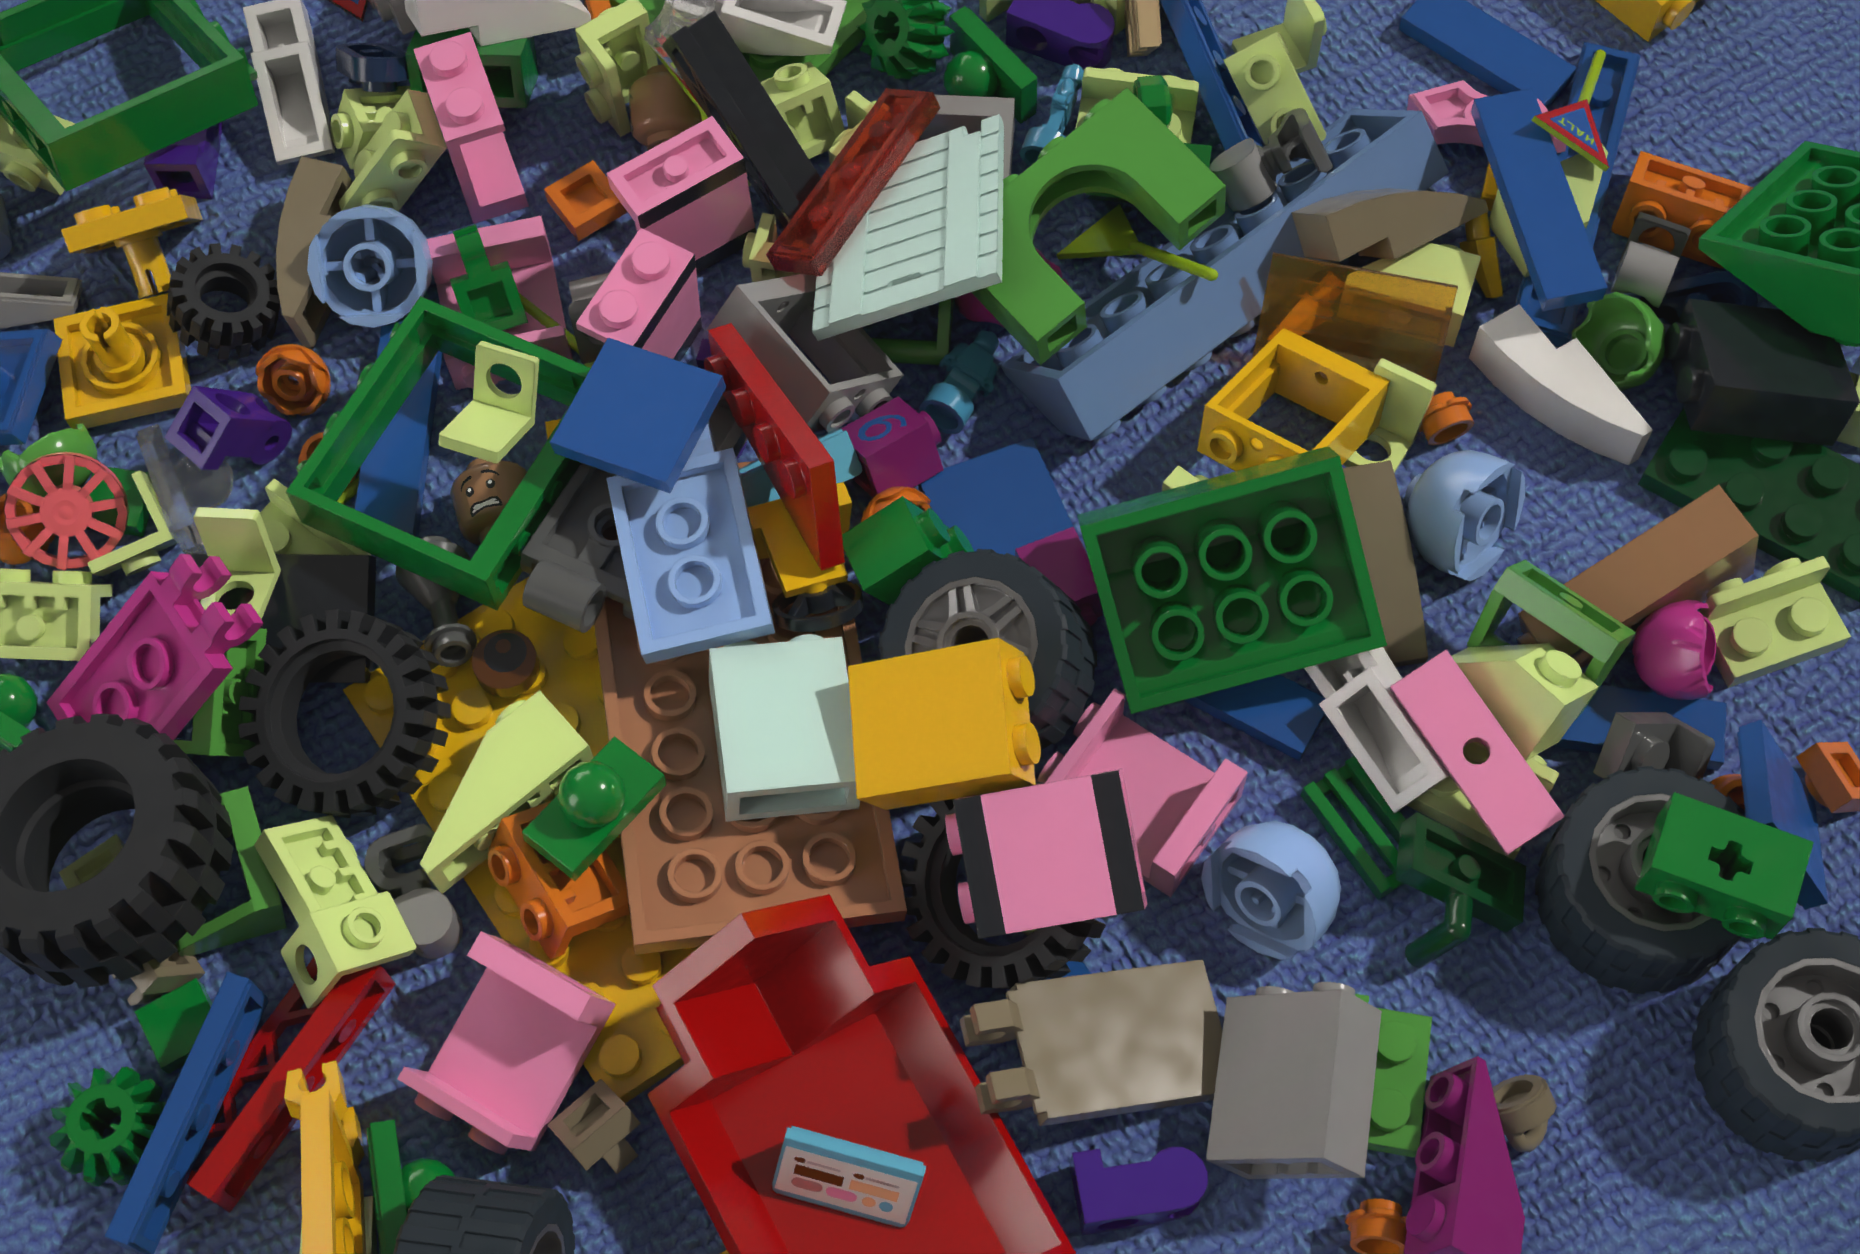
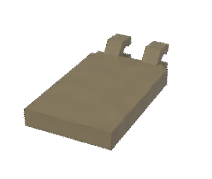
(1102, 1043)

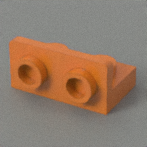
(1679, 196)
(549, 900)

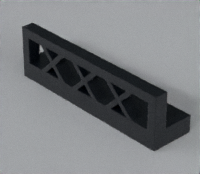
(745, 112)

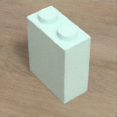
(783, 727)

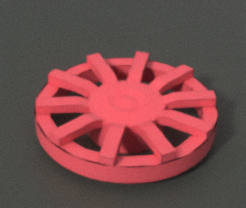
(66, 510)

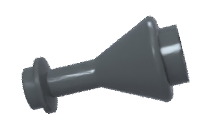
(450, 640)

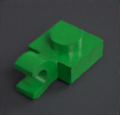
(486, 290)

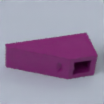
(1464, 1174)

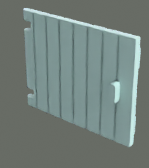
(924, 236)

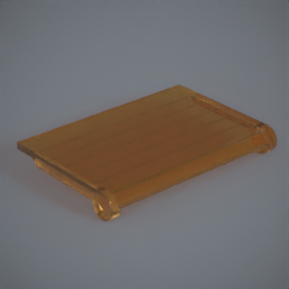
(1358, 313)

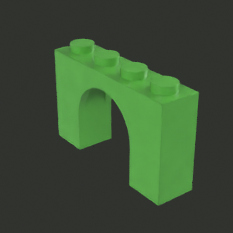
(1114, 152)

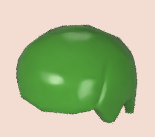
(1623, 339)
(60, 441)

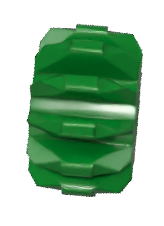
(905, 36)
(89, 1116)

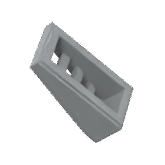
(36, 298)

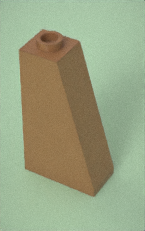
(1662, 566)

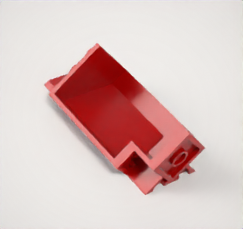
(802, 1033)

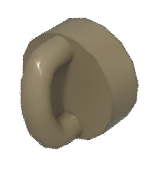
(1524, 1106)

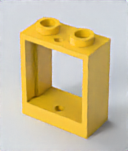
(1291, 368)

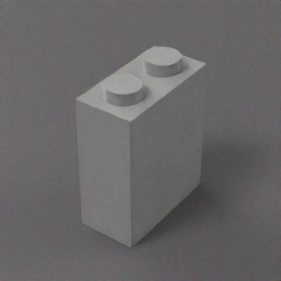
(1295, 1084)

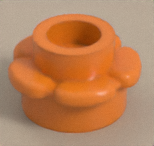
(1446, 418)
(1377, 1227)

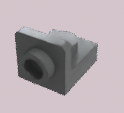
(1653, 741)

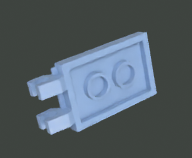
(691, 557)

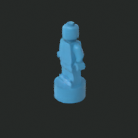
(1060, 114)
(969, 371)

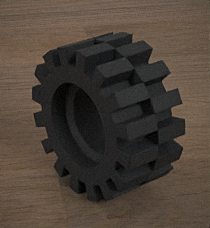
(216, 328)

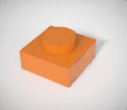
(584, 200)
(1832, 775)

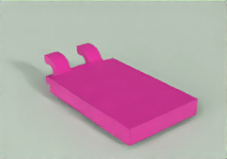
(159, 651)

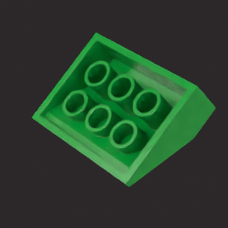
(1800, 240)
(1232, 579)

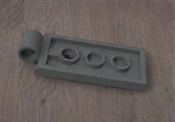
(572, 561)

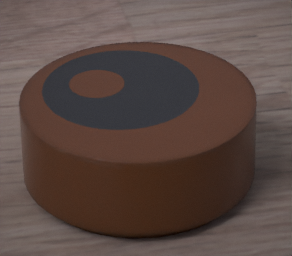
(505, 663)

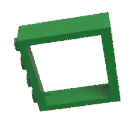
(138, 125)
(359, 425)

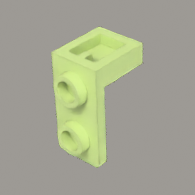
(1270, 85)

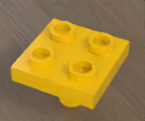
(135, 232)
(120, 363)

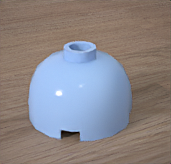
(347, 271)
(1462, 509)
(1274, 886)

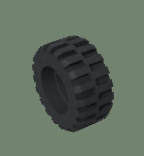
(149, 889)

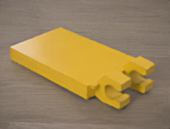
(329, 1164)

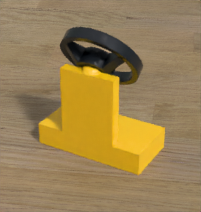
(798, 572)

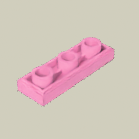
(1500, 789)

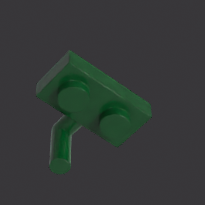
(1464, 877)

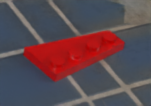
(783, 443)

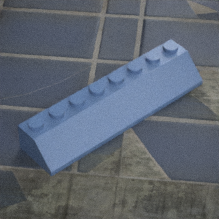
(1170, 320)

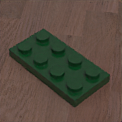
(1790, 492)

